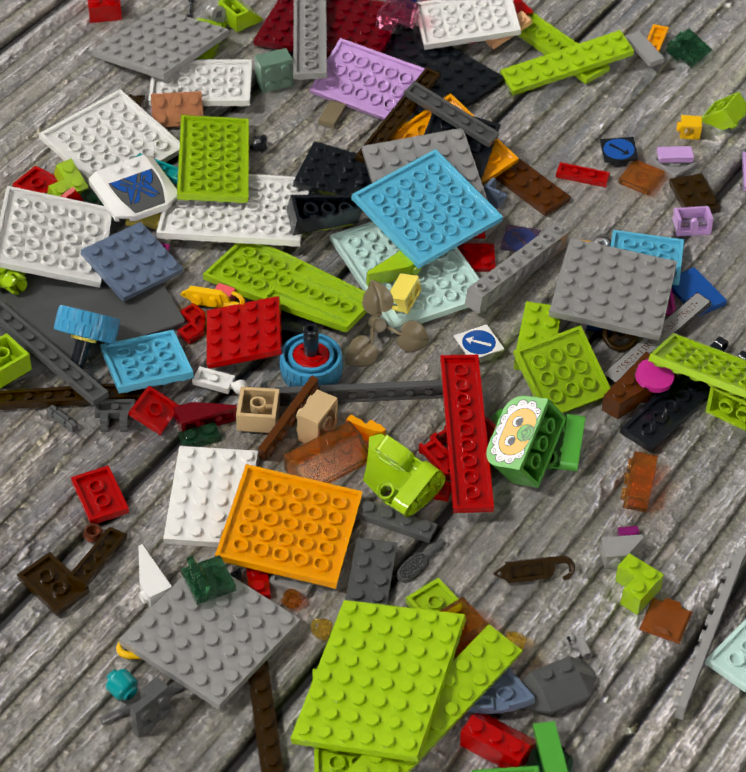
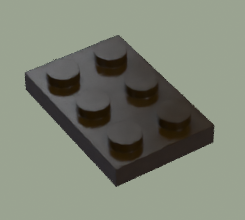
(694, 192)
(49, 583)

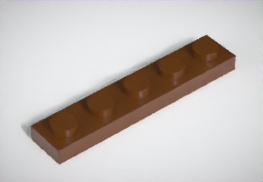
(288, 419)

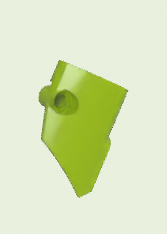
(398, 470)

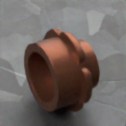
(90, 530)

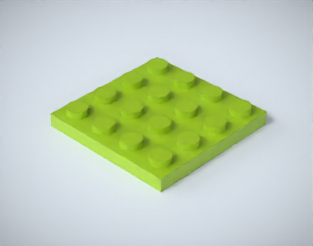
(563, 370)

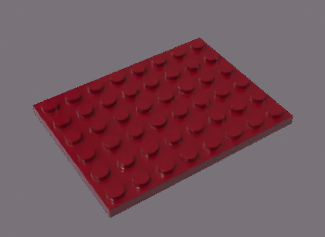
(344, 19)

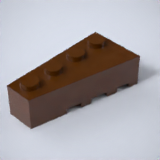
(626, 392)

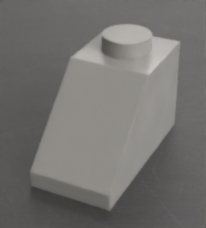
(616, 548)

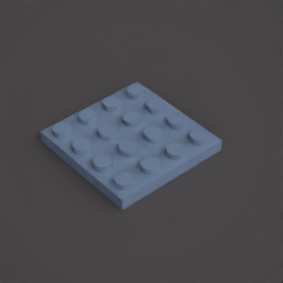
(131, 261)

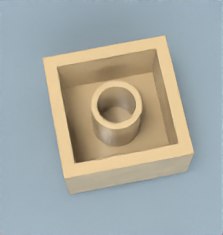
(257, 409)
(317, 416)

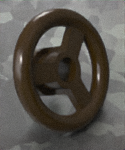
(609, 341)

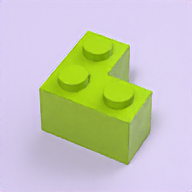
(67, 177)
(640, 583)

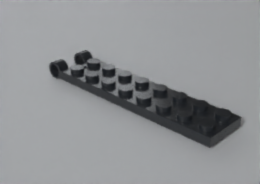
(670, 408)

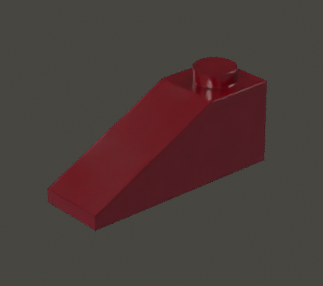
(198, 414)

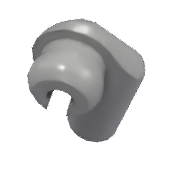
(579, 643)

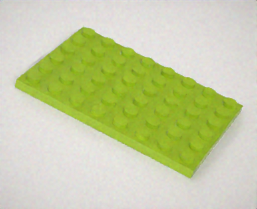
(379, 680)

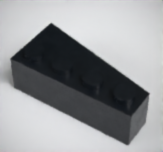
(321, 212)

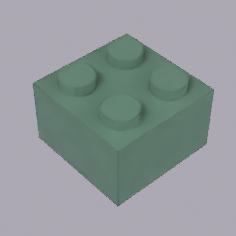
(274, 70)

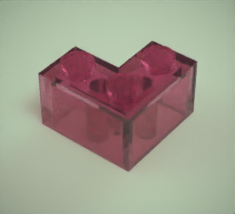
(398, 12)

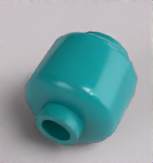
(122, 684)

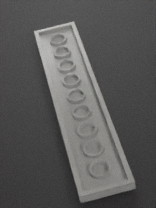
(310, 40)

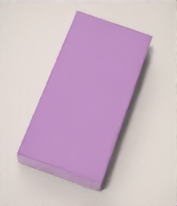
(675, 154)

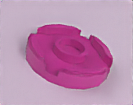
(653, 377)

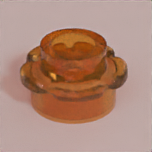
(291, 594)

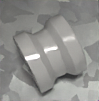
(211, 12)

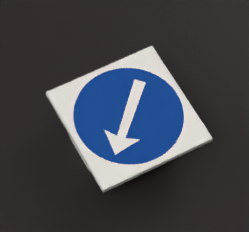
(480, 342)

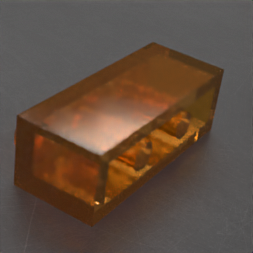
(639, 481)

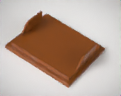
(666, 619)

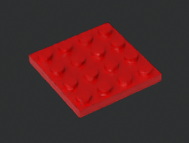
(244, 332)

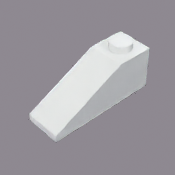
(152, 581)

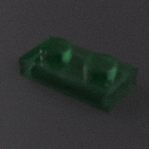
(200, 435)

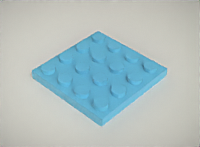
(651, 245)
(146, 361)

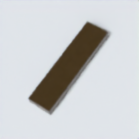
(97, 558)

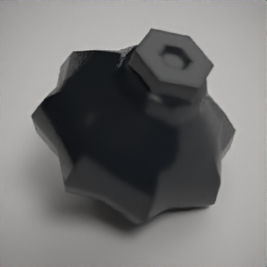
(259, 144)

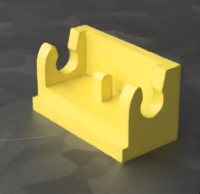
(405, 292)

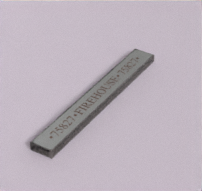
(672, 324)

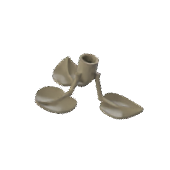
(379, 300)

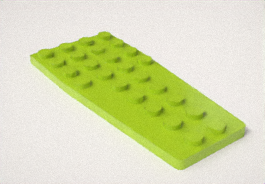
(303, 289)

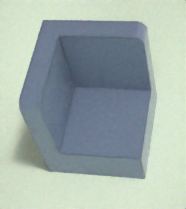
(494, 196)

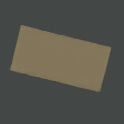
(332, 114)

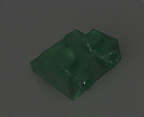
(688, 48)

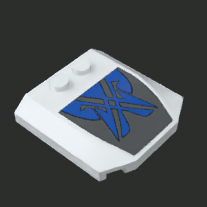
(134, 188)

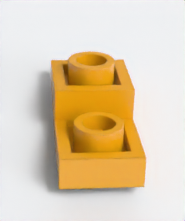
(369, 429)

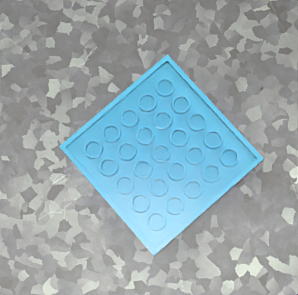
(426, 208)

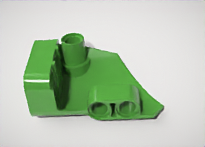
(569, 444)

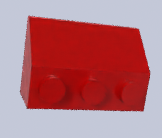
(496, 741)

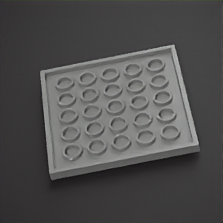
(160, 43)
(451, 144)
(613, 289)
(210, 644)

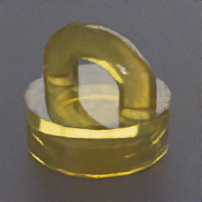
(323, 629)
(517, 638)

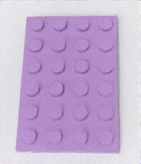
(365, 79)

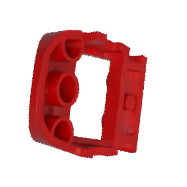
(438, 454)

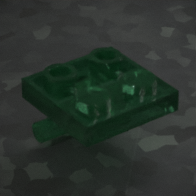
(207, 579)

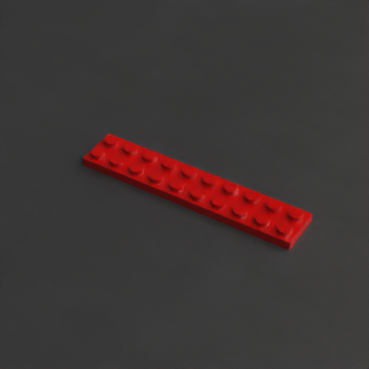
(466, 434)

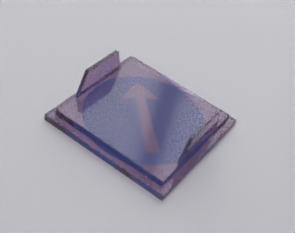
(517, 237)

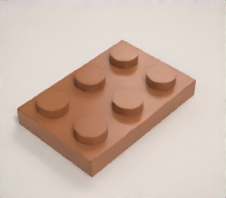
(170, 106)

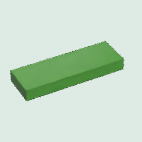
(549, 747)

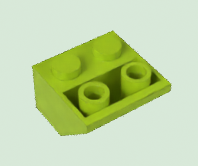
(239, 14)

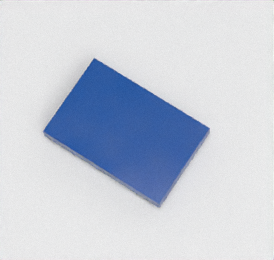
(694, 282)

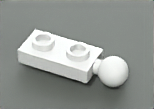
(217, 381)

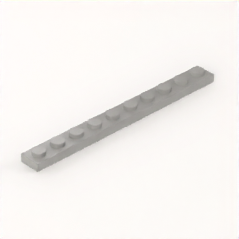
(706, 637)

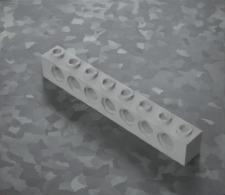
(516, 268)

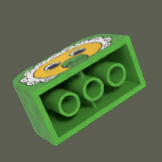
(525, 439)

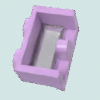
(692, 221)

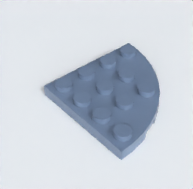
(504, 696)

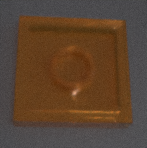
(641, 177)

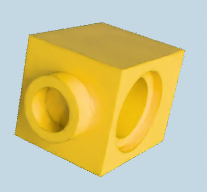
(689, 127)

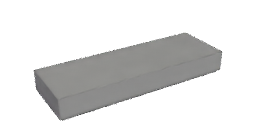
(645, 49)

